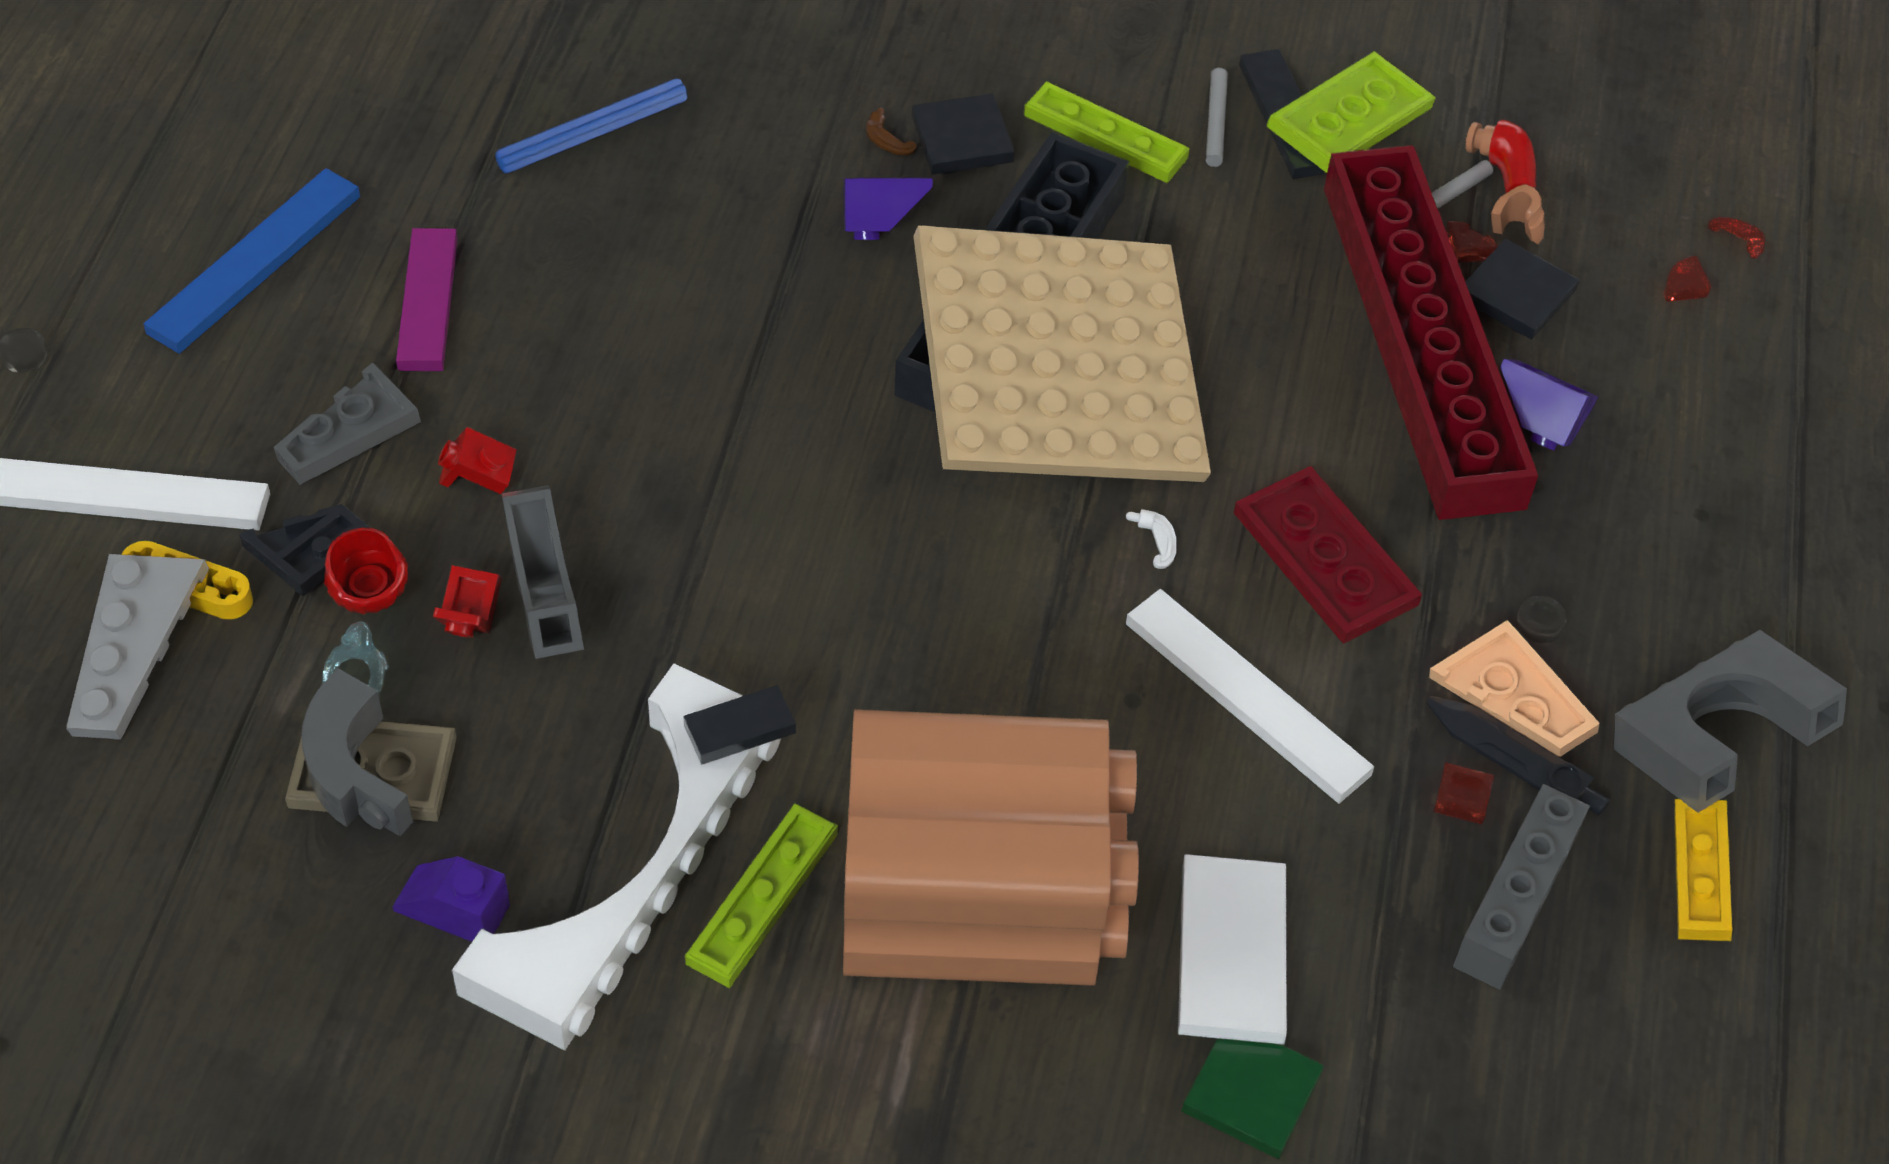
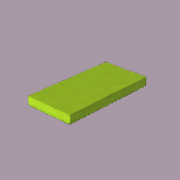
(1351, 110)

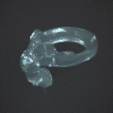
(358, 644)

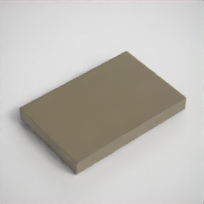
(401, 754)

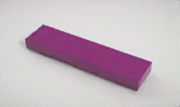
(427, 300)

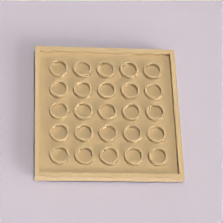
(1059, 356)

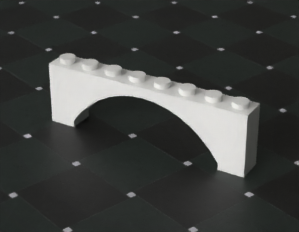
(559, 971)

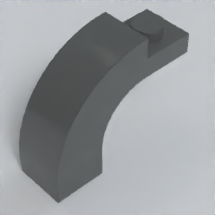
(332, 732)

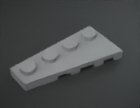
(127, 636)

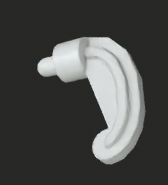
(1162, 532)

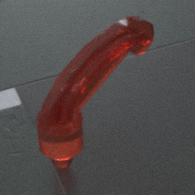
(1752, 234)

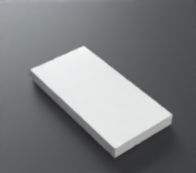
(1233, 949)

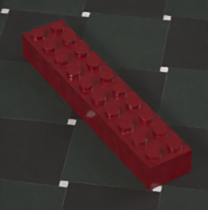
(1429, 334)

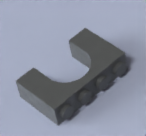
(1748, 676)

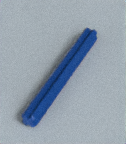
(591, 125)

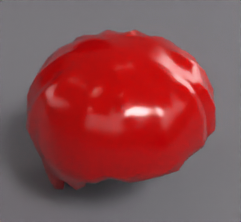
(365, 571)

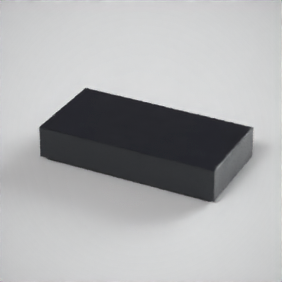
(739, 724)

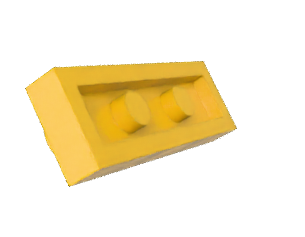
(1702, 872)

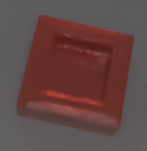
(1463, 793)

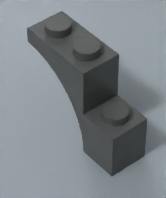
(542, 572)

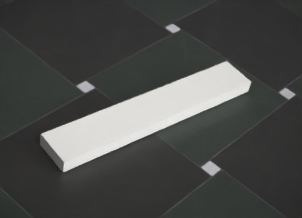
(132, 494)
(1250, 696)

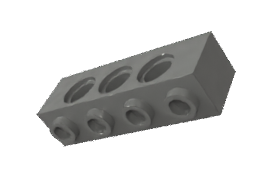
(1521, 887)

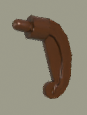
(883, 138)

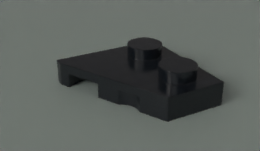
(301, 547)

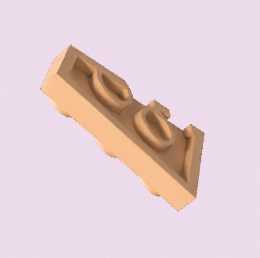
(1517, 688)

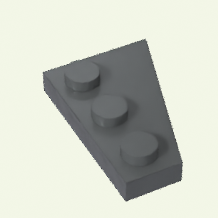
(353, 424)

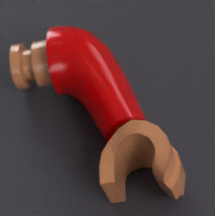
(1515, 157)

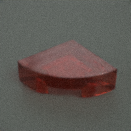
(1469, 244)
(1687, 281)

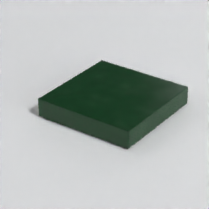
(1253, 1092)

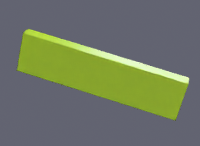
(1106, 131)
(761, 895)

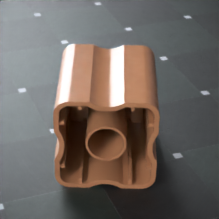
(987, 848)

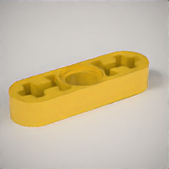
(204, 596)

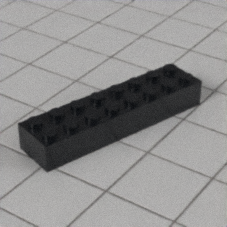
(1061, 193)

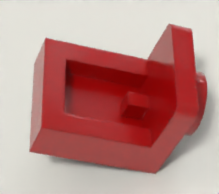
(477, 460)
(469, 602)

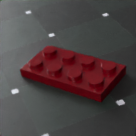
(1327, 554)

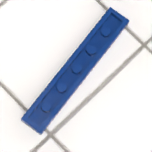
(251, 261)

